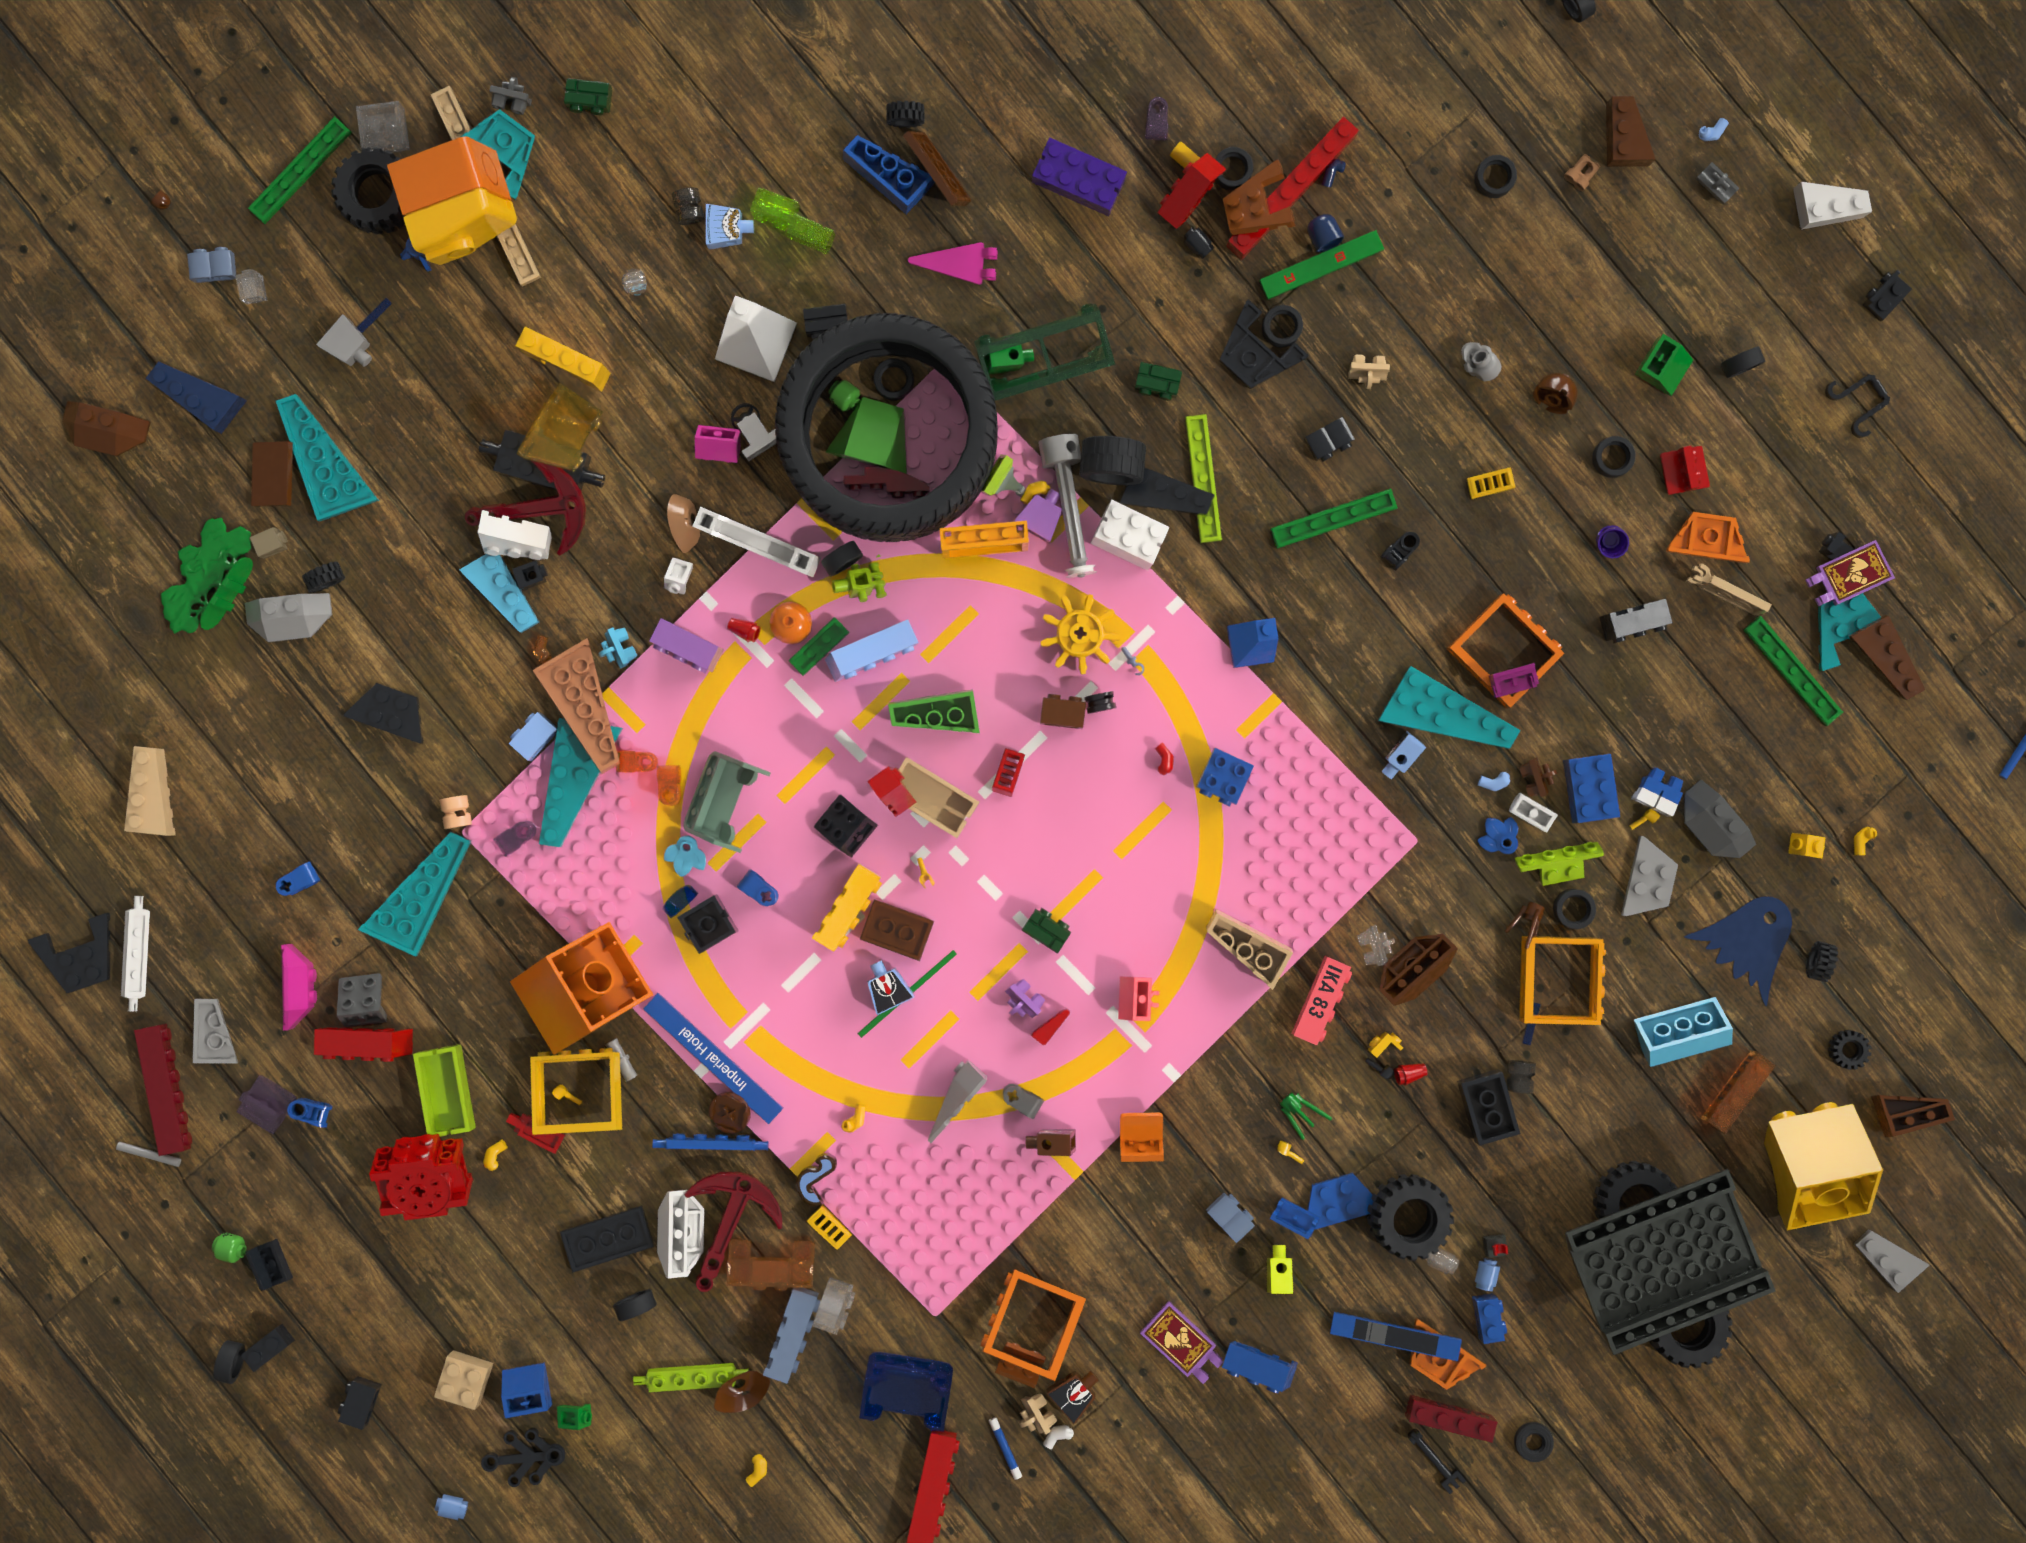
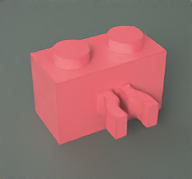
(1135, 998)

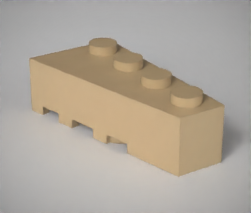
(149, 794)
(1252, 948)

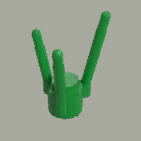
(1292, 1104)

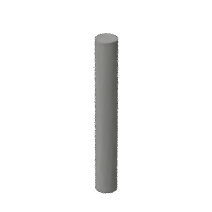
(148, 1154)

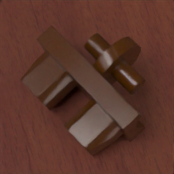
(1533, 768)

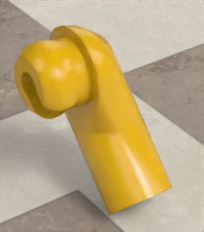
(1863, 837)
(855, 1121)
(491, 1155)
(760, 1470)

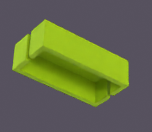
(444, 1090)

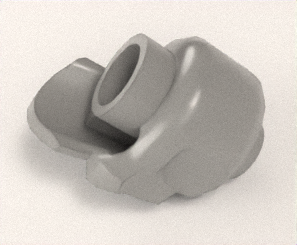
(1480, 361)

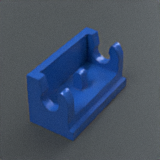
(1295, 1218)

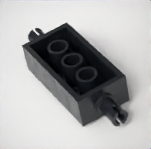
(516, 467)

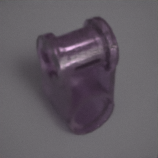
(1157, 122)
(513, 839)

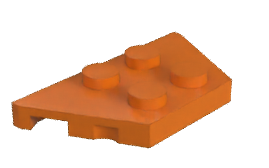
(1710, 538)
(1441, 1370)

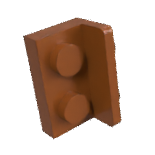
(1016, 1373)

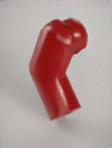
(1167, 759)

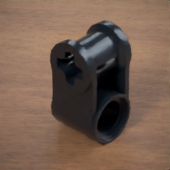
(1400, 551)

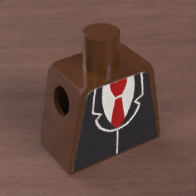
(1062, 1142)
(1073, 1394)

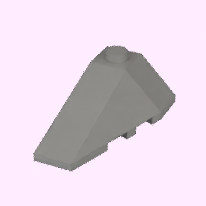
(963, 1087)

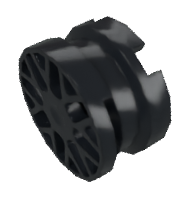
(1100, 702)

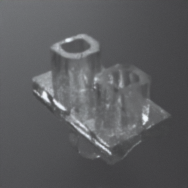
(1372, 937)

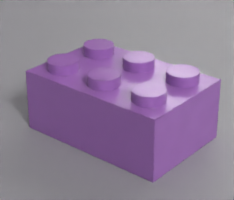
(686, 646)

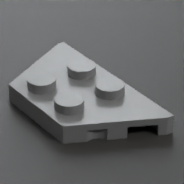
(1649, 880)

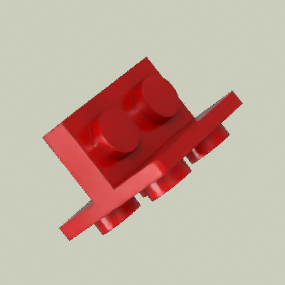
(1684, 470)

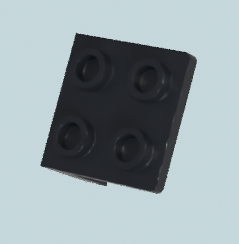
(845, 826)

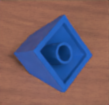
(1253, 642)

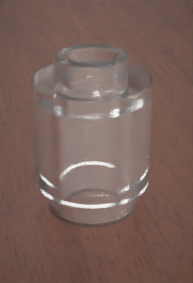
(1443, 1261)

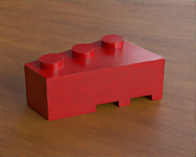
(891, 790)

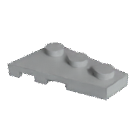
(1890, 1261)

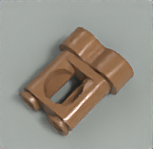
(1579, 179)

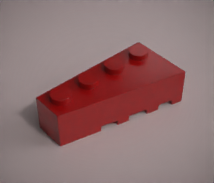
(363, 1043)

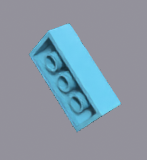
(1683, 1031)

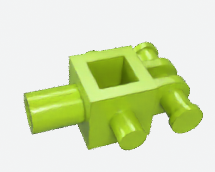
(861, 582)

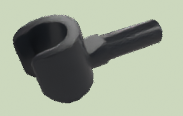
(1386, 1072)

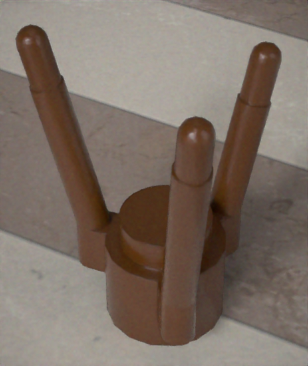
(1534, 914)

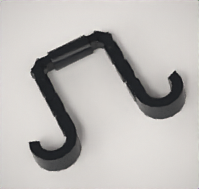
(1879, 388)

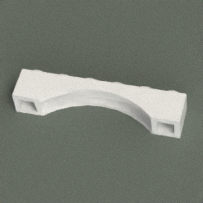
(756, 542)

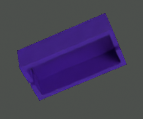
(1079, 176)

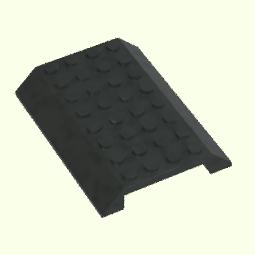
(1668, 1262)

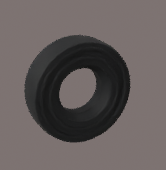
(1520, 1442)

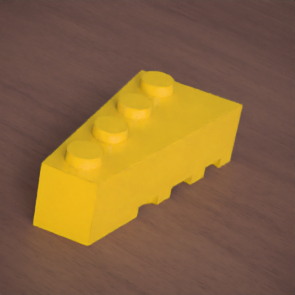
(847, 907)

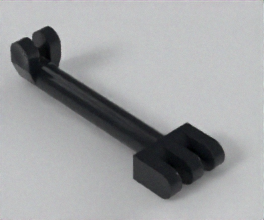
(1449, 1477)

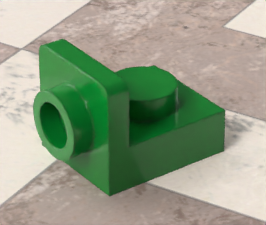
(574, 1416)

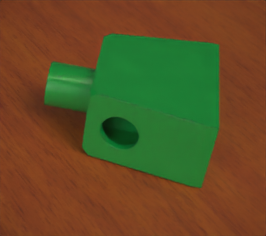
(1001, 362)

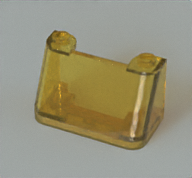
(560, 430)

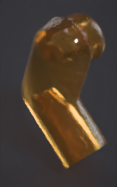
(540, 650)

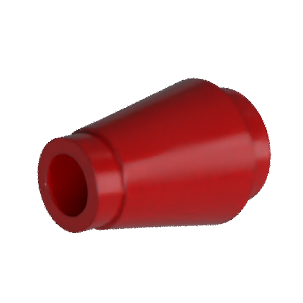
(745, 629)
(1409, 1073)

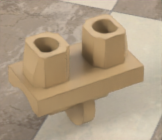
(1368, 372)
(1042, 1422)

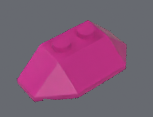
(297, 986)

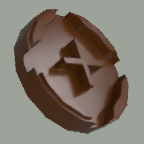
(729, 1112)

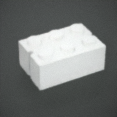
(1129, 535)

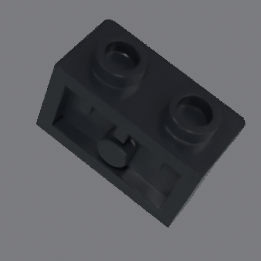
(1887, 295)

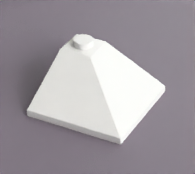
(755, 339)

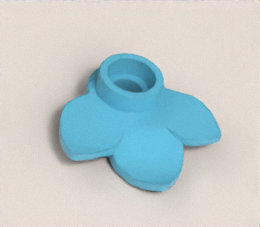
(683, 858)

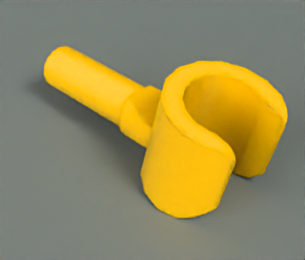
(1650, 815)
(924, 875)
(561, 1091)
(1284, 1148)

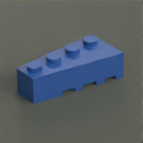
(896, 179)

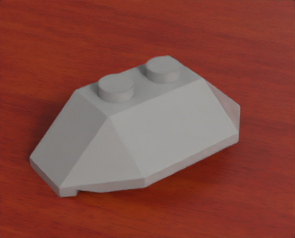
(288, 616)

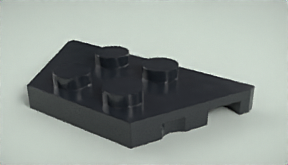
(389, 711)

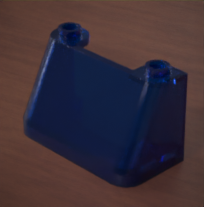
(907, 1387)

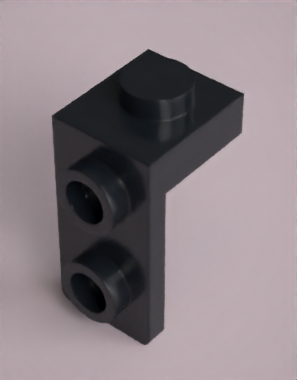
(1834, 546)

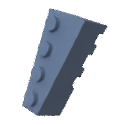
(791, 1334)

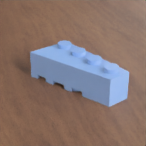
(871, 650)

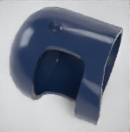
(1324, 233)

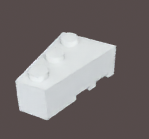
(1828, 204)
(513, 538)

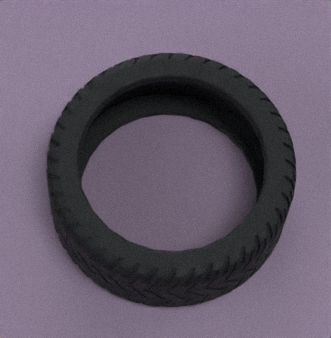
(876, 337)

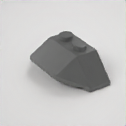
(1715, 822)

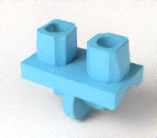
(614, 639)

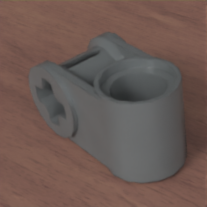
(1025, 1102)

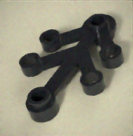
(526, 1457)

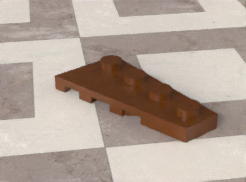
(1885, 649)

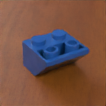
(525, 1390)

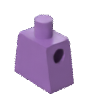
(1042, 515)

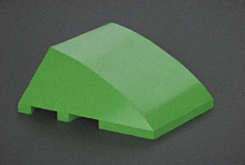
(873, 436)

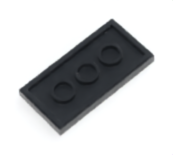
(607, 1238)

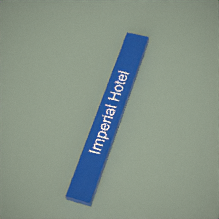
(713, 1058)

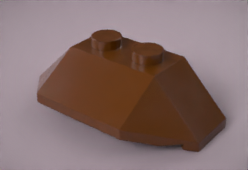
(103, 428)
(1416, 967)

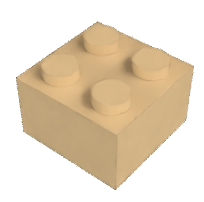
(463, 1380)

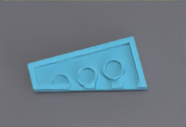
(498, 585)

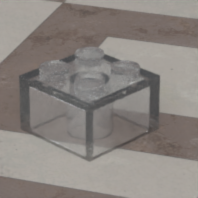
(383, 126)
(832, 1308)

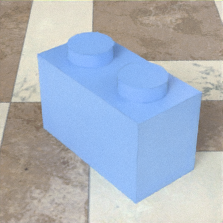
(533, 736)

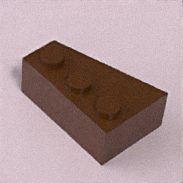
(1626, 134)
(1908, 1114)

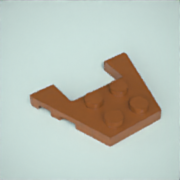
(1248, 206)

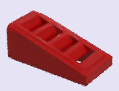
(1001, 770)
(1047, 1030)

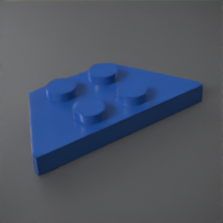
(1339, 1200)

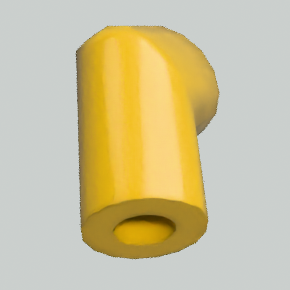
(1033, 489)

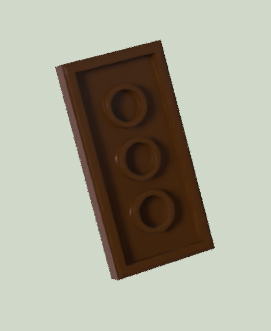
(937, 168)

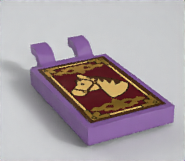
(1852, 574)
(1181, 1341)

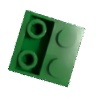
(1665, 364)

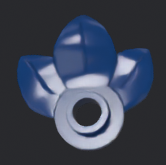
(1497, 834)

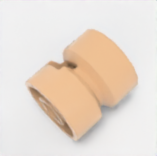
(450, 806)

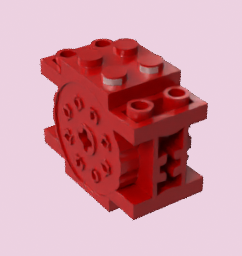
(421, 1177)

